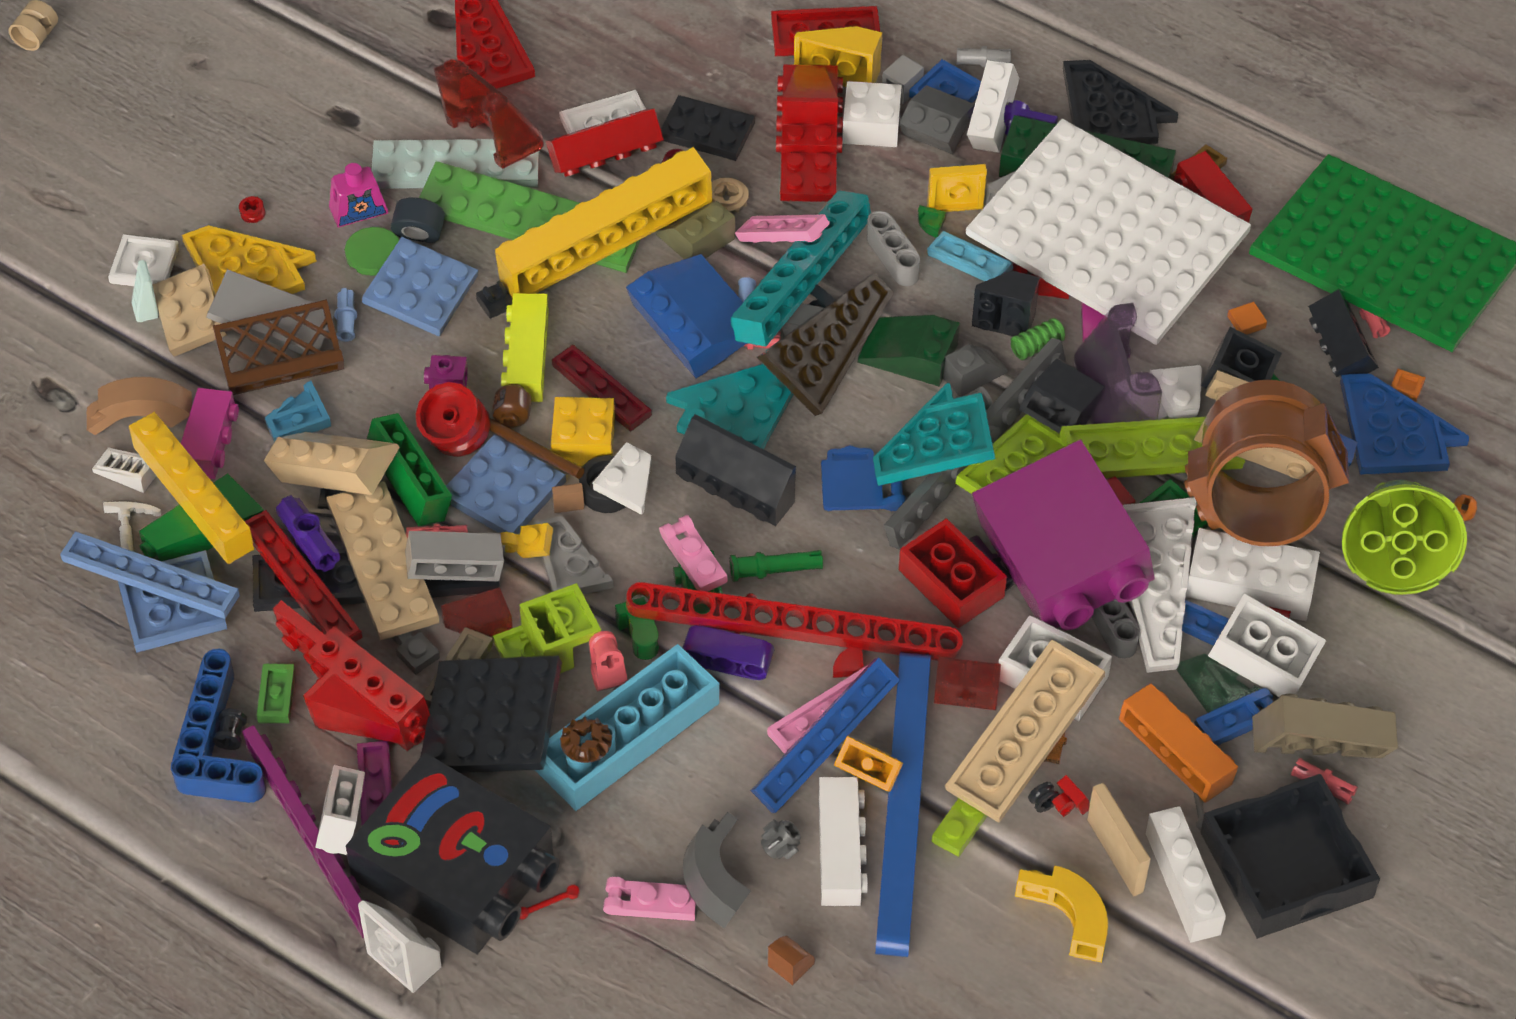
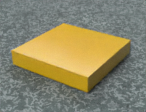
(957, 188)

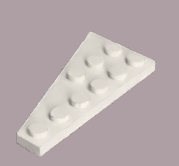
(1161, 608)

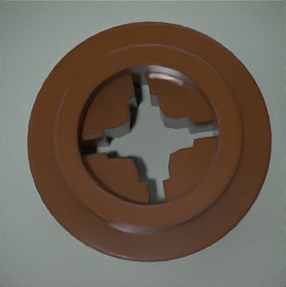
(590, 750)

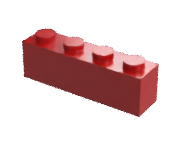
(604, 141)

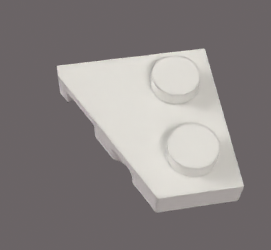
(626, 478)

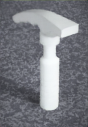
(124, 509)

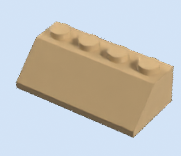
(330, 461)

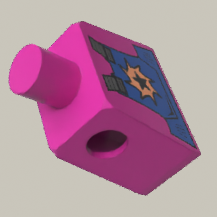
(355, 196)

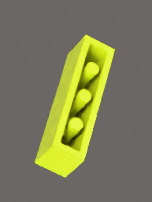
(526, 343)

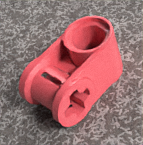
(606, 661)

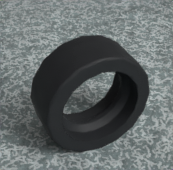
(593, 499)

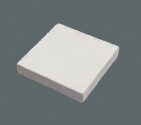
(157, 253)

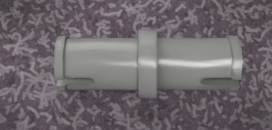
(980, 56)

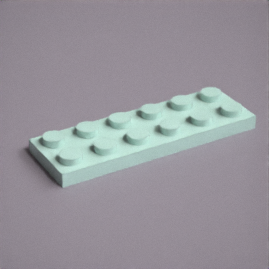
(410, 162)

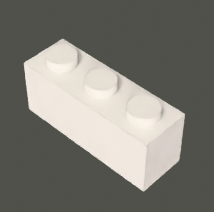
(340, 809)

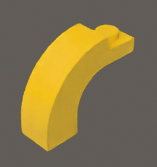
(1076, 900)

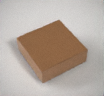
(568, 498)

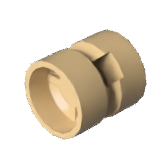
(33, 25)

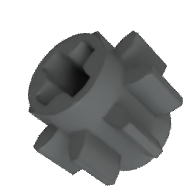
(780, 839)

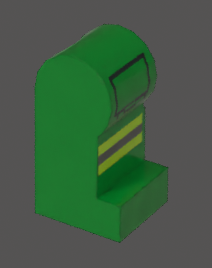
(642, 631)

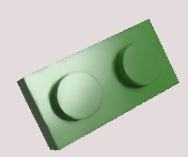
(276, 693)

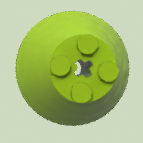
(1404, 538)

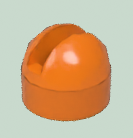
(1472, 506)

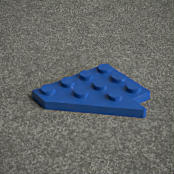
(1395, 430)

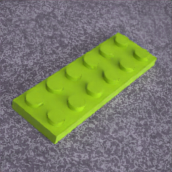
(1141, 446)

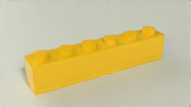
(191, 488)

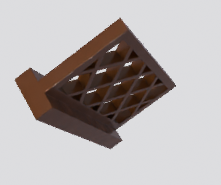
(291, 368)

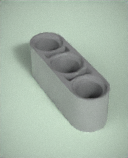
(893, 248)

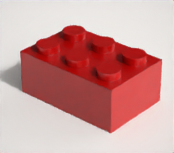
(952, 573)

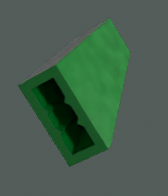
(178, 535)

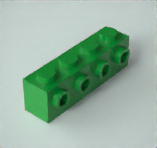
(412, 472)

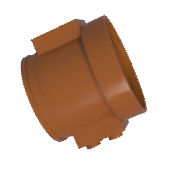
(1264, 417)

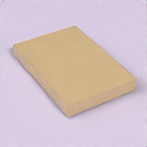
(1118, 839)

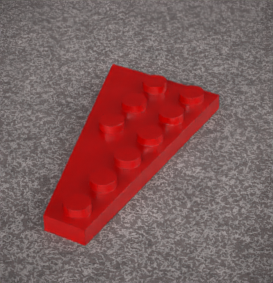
(489, 43)

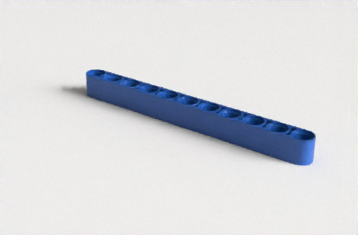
(903, 807)

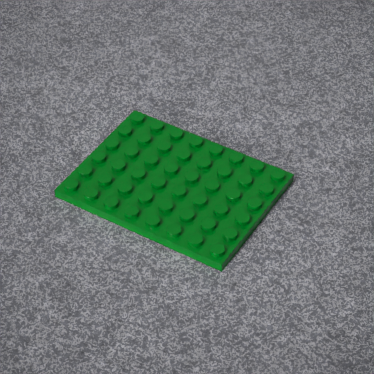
(1388, 252)

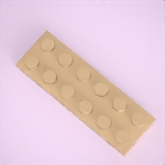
(378, 559)
(1025, 731)

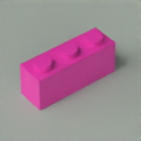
(210, 428)

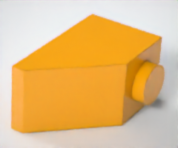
(868, 763)

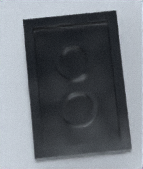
(707, 127)

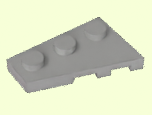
(571, 562)

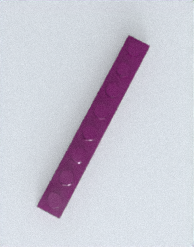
(303, 820)

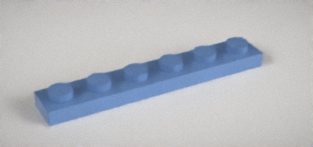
(150, 575)

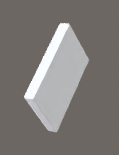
(601, 111)

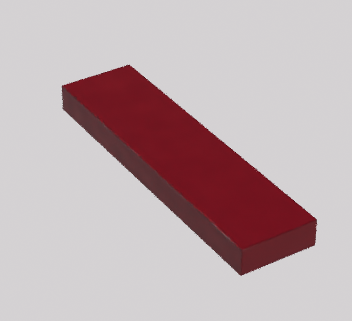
(599, 384)

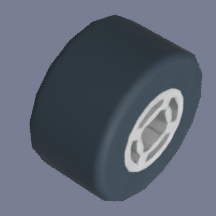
(418, 220)

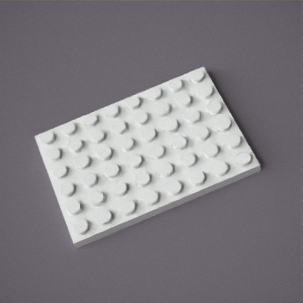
(1108, 229)

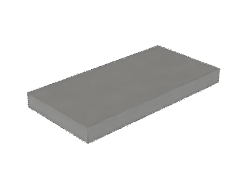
(245, 297)

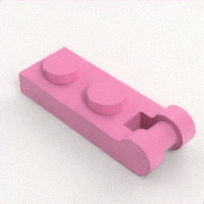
(693, 555)
(649, 900)

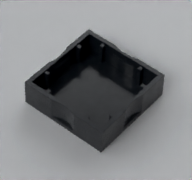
(1289, 856)

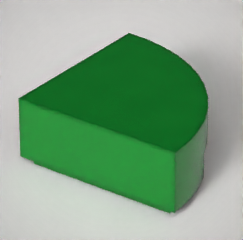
(931, 220)

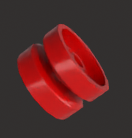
(453, 419)

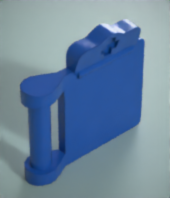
(852, 484)

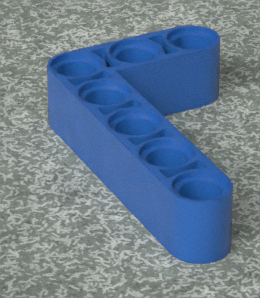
(194, 733)

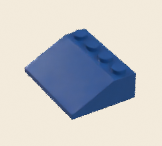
(689, 311)

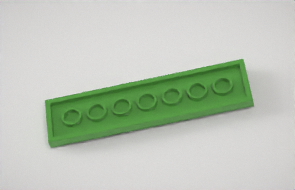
(502, 206)

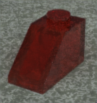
(481, 612)

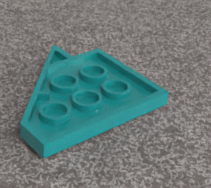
(740, 402)
(937, 439)

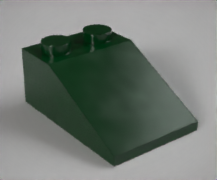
(911, 346)

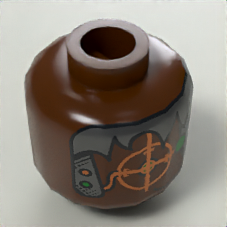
(512, 405)

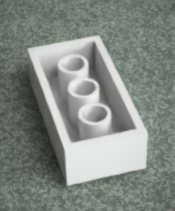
(1272, 575)

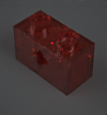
(967, 683)

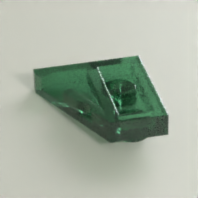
(1211, 682)

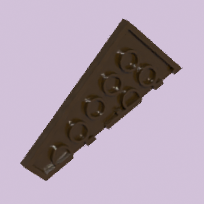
(822, 349)

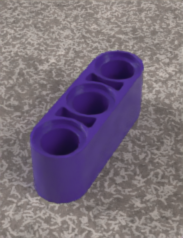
(729, 652)

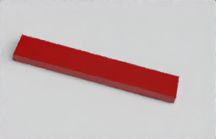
(299, 577)

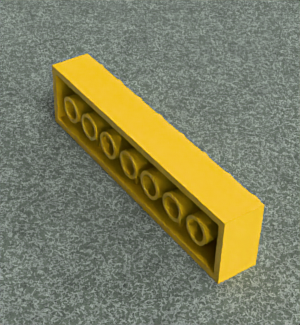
(605, 224)

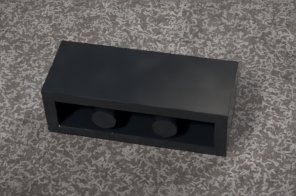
(1341, 336)

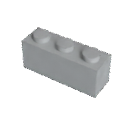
(454, 556)

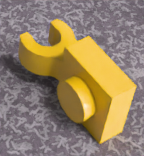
(531, 542)

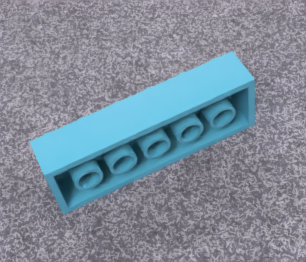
(641, 719)

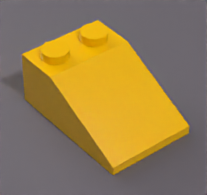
(851, 48)

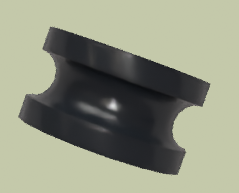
(1043, 796)

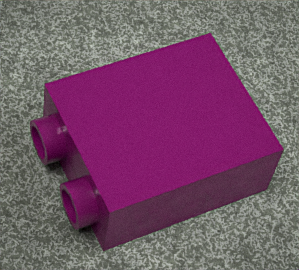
(1064, 537)

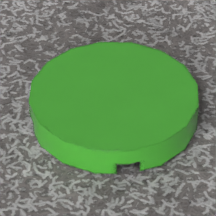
(369, 249)

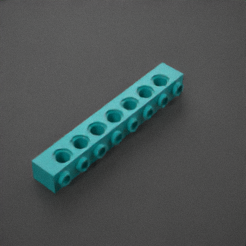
(800, 270)

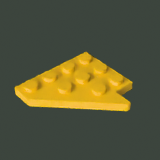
(249, 256)

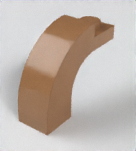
(138, 398)

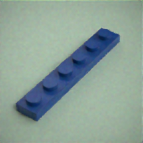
(825, 735)

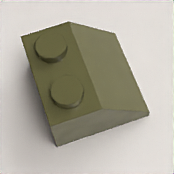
(700, 231)

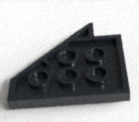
(1111, 105)

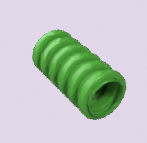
(1036, 338)

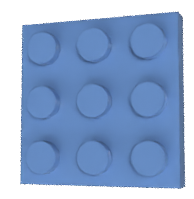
(420, 286)
(503, 486)
(162, 621)

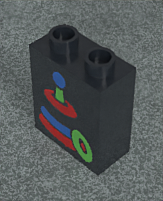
(453, 854)

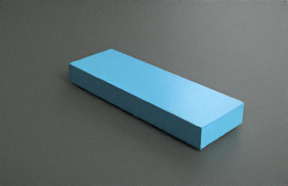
(968, 257)

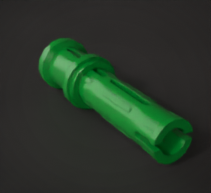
(761, 565)

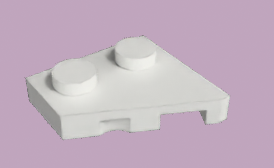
(1180, 390)

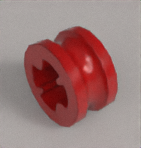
(256, 212)

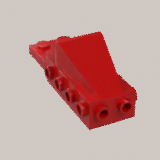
(809, 131)
(353, 688)

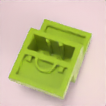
(550, 627)

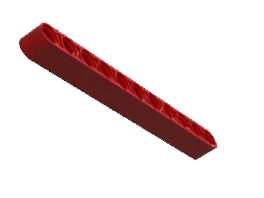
(779, 628)

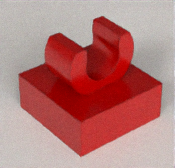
(1070, 798)

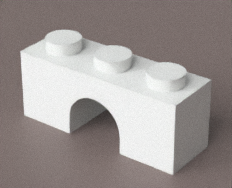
(987, 121)

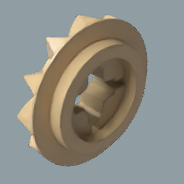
(735, 189)

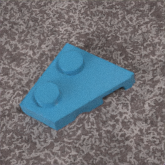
(298, 414)

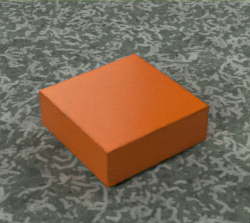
(1247, 318)
(1408, 384)

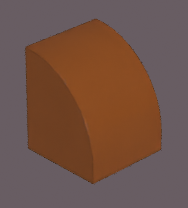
(789, 959)

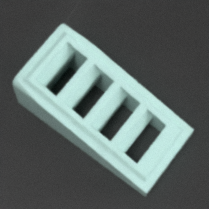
(143, 295)

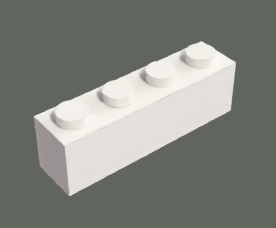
(840, 841)
(1185, 874)

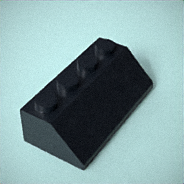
(736, 470)

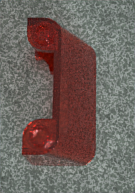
(475, 101)

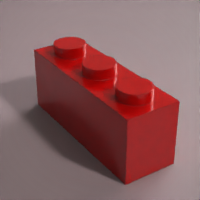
(1207, 180)

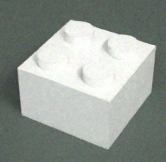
(871, 114)

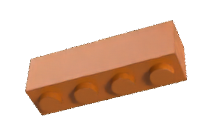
(1178, 742)

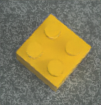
(583, 428)

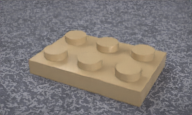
(184, 308)

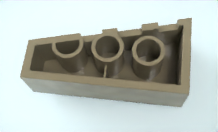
(1324, 728)

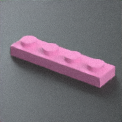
(782, 228)
(793, 726)

